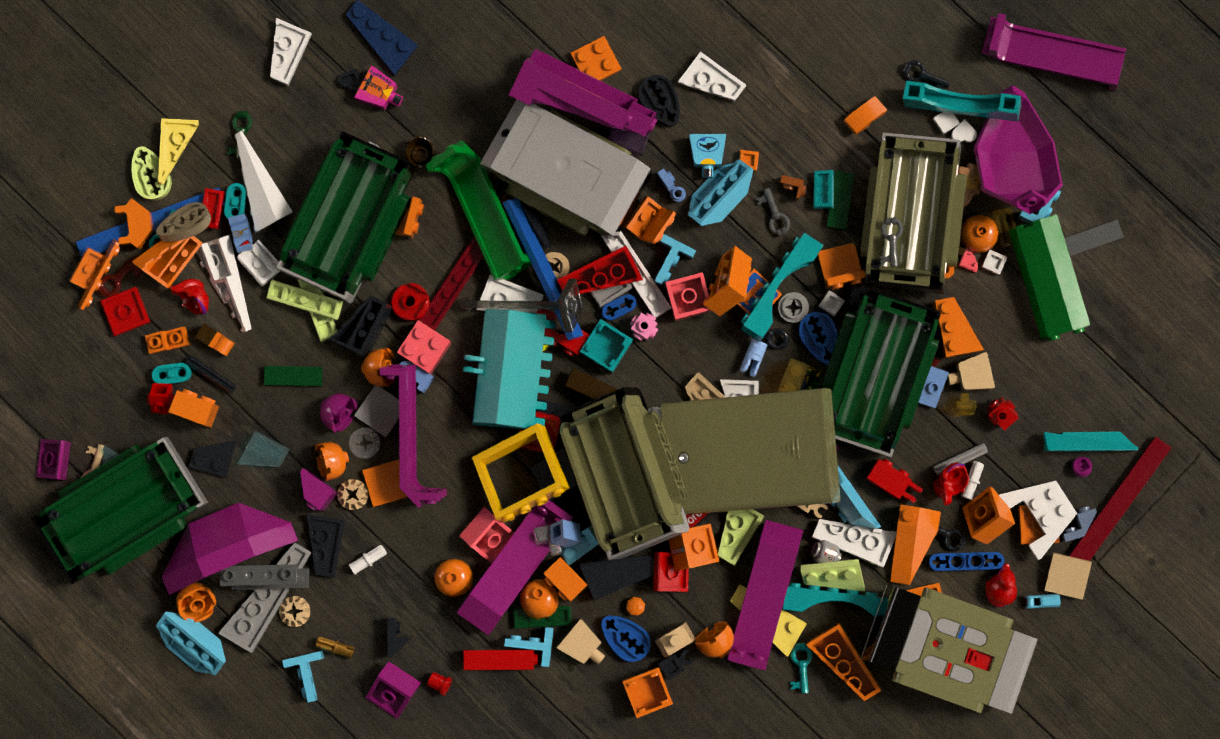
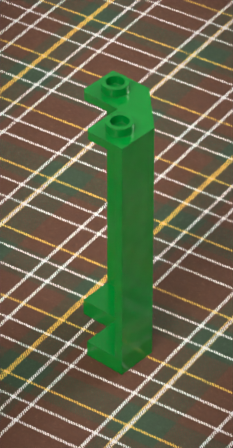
(1049, 277)

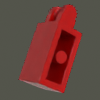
(892, 480)

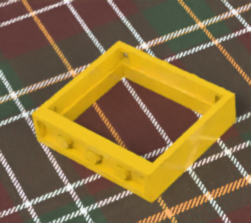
(507, 446)

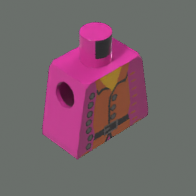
(378, 90)

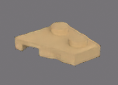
(700, 388)

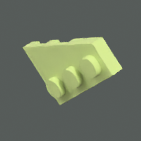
(737, 533)
(834, 574)

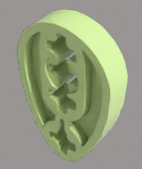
(140, 181)

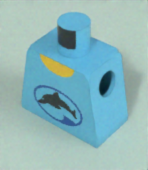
(707, 151)

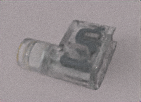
(542, 536)

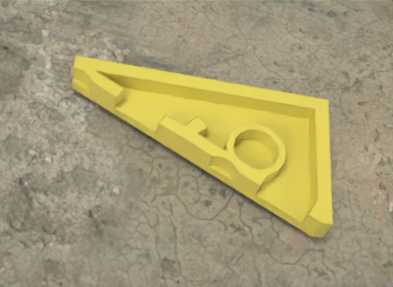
(173, 141)

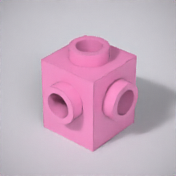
(640, 333)

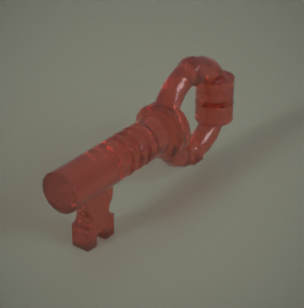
(117, 278)

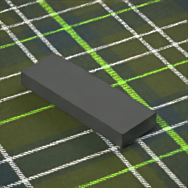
(1094, 238)

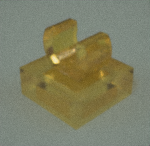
(964, 406)

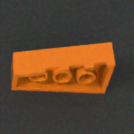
(843, 658)

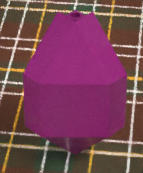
(1018, 159)
(224, 541)

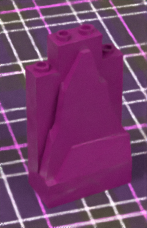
(557, 84)

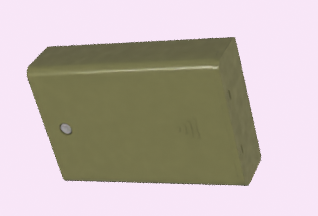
(755, 450)

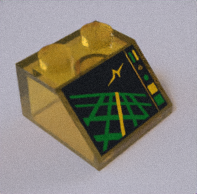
(800, 377)

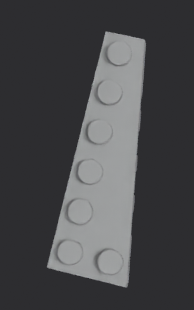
(257, 612)

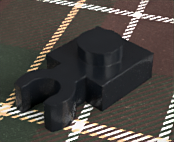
(673, 666)

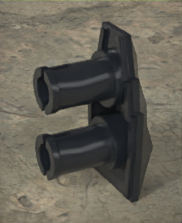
(539, 227)

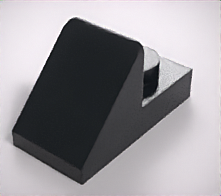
(394, 643)

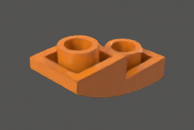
(864, 115)
(167, 340)

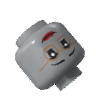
(825, 552)

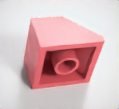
(487, 535)

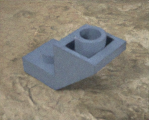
(1083, 521)

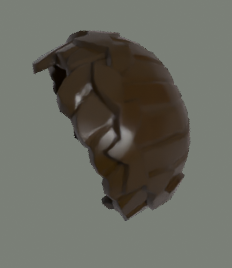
(419, 151)

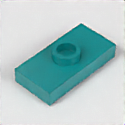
(823, 189)

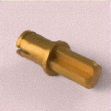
(335, 647)

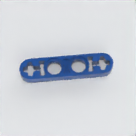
(966, 558)

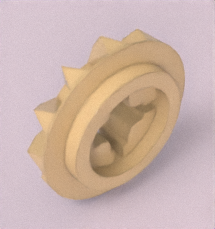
(555, 257)
(362, 494)
(301, 604)

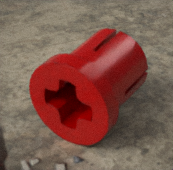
(439, 683)

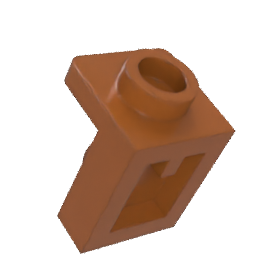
(791, 183)

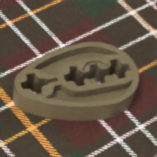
(174, 225)

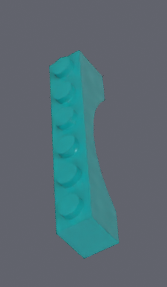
(993, 106)
(761, 318)
(802, 598)

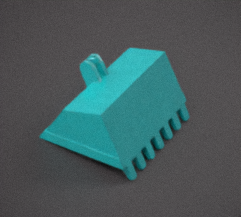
(510, 369)

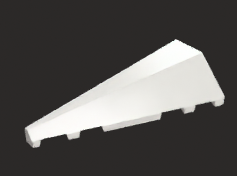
(264, 197)
(221, 264)

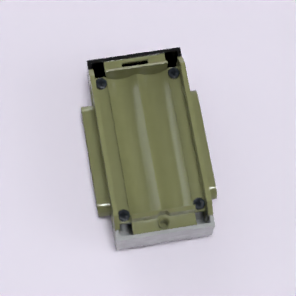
(923, 190)
(625, 472)

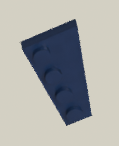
(385, 39)

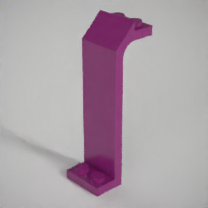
(1053, 52)
(407, 436)
(510, 570)
(765, 594)

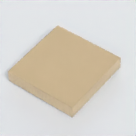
(1067, 576)

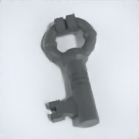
(768, 197)
(892, 238)

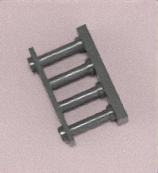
(265, 577)

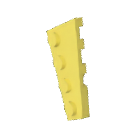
(788, 627)

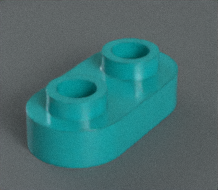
(235, 202)
(172, 373)

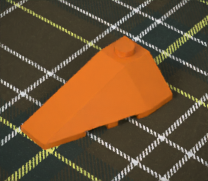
(913, 538)

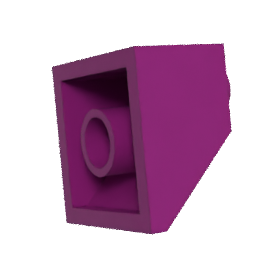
(316, 491)
(393, 689)

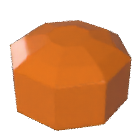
(635, 606)

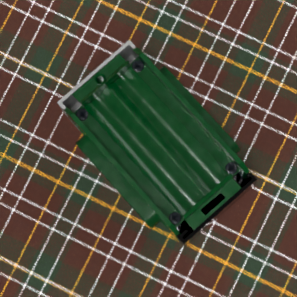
(347, 218)
(880, 369)
(120, 510)

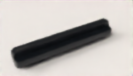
(210, 374)

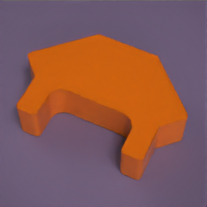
(139, 224)

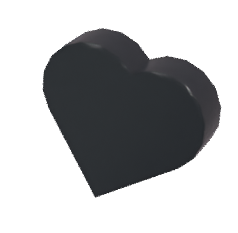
(350, 80)

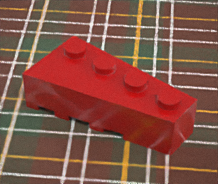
(606, 272)

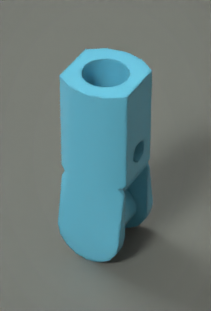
(1045, 601)

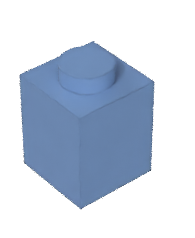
(565, 533)

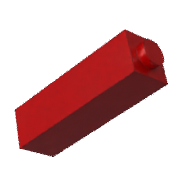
(500, 659)

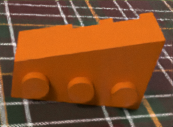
(167, 259)
(731, 281)
(954, 330)

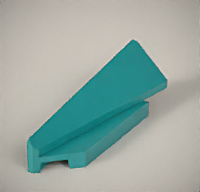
(1087, 442)

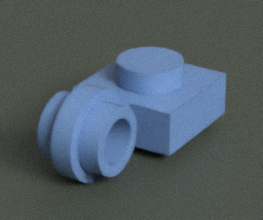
(667, 180)

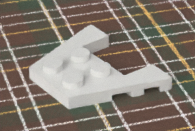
(1049, 509)

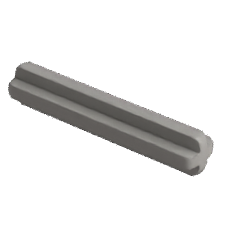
(962, 458)

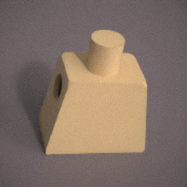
(973, 374)
(675, 640)
(582, 644)

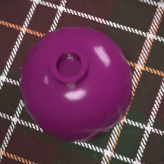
(337, 411)

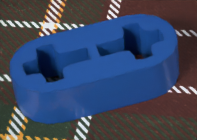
(622, 311)

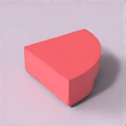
(968, 261)

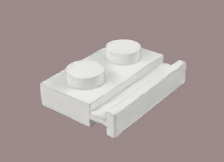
(259, 263)

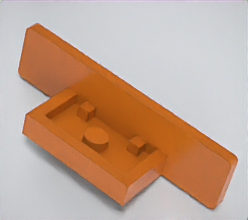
(90, 271)

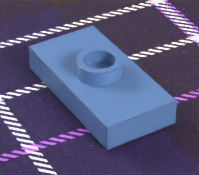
(933, 387)

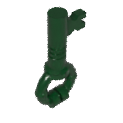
(240, 114)

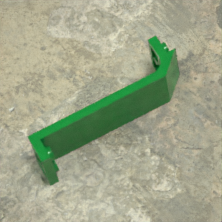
(482, 210)

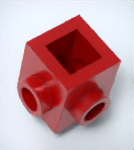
(158, 401)
(1002, 413)

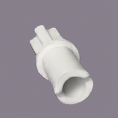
(974, 476)
(367, 559)

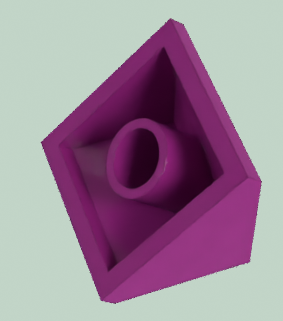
(53, 459)

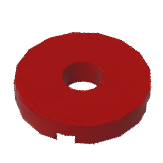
(415, 311)

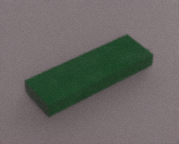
(842, 195)
(293, 376)
(560, 617)

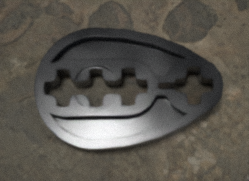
(667, 92)

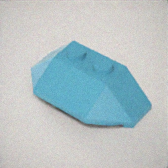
(721, 193)
(852, 507)
(192, 643)

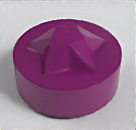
(1082, 466)

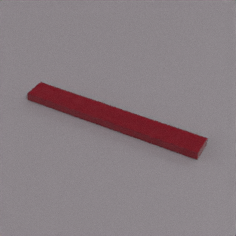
(455, 281)
(1121, 500)

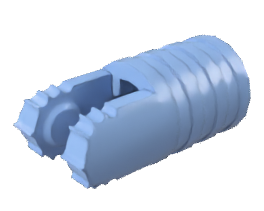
(755, 352)

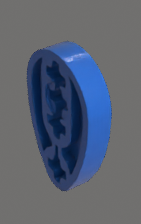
(808, 339)
(621, 648)

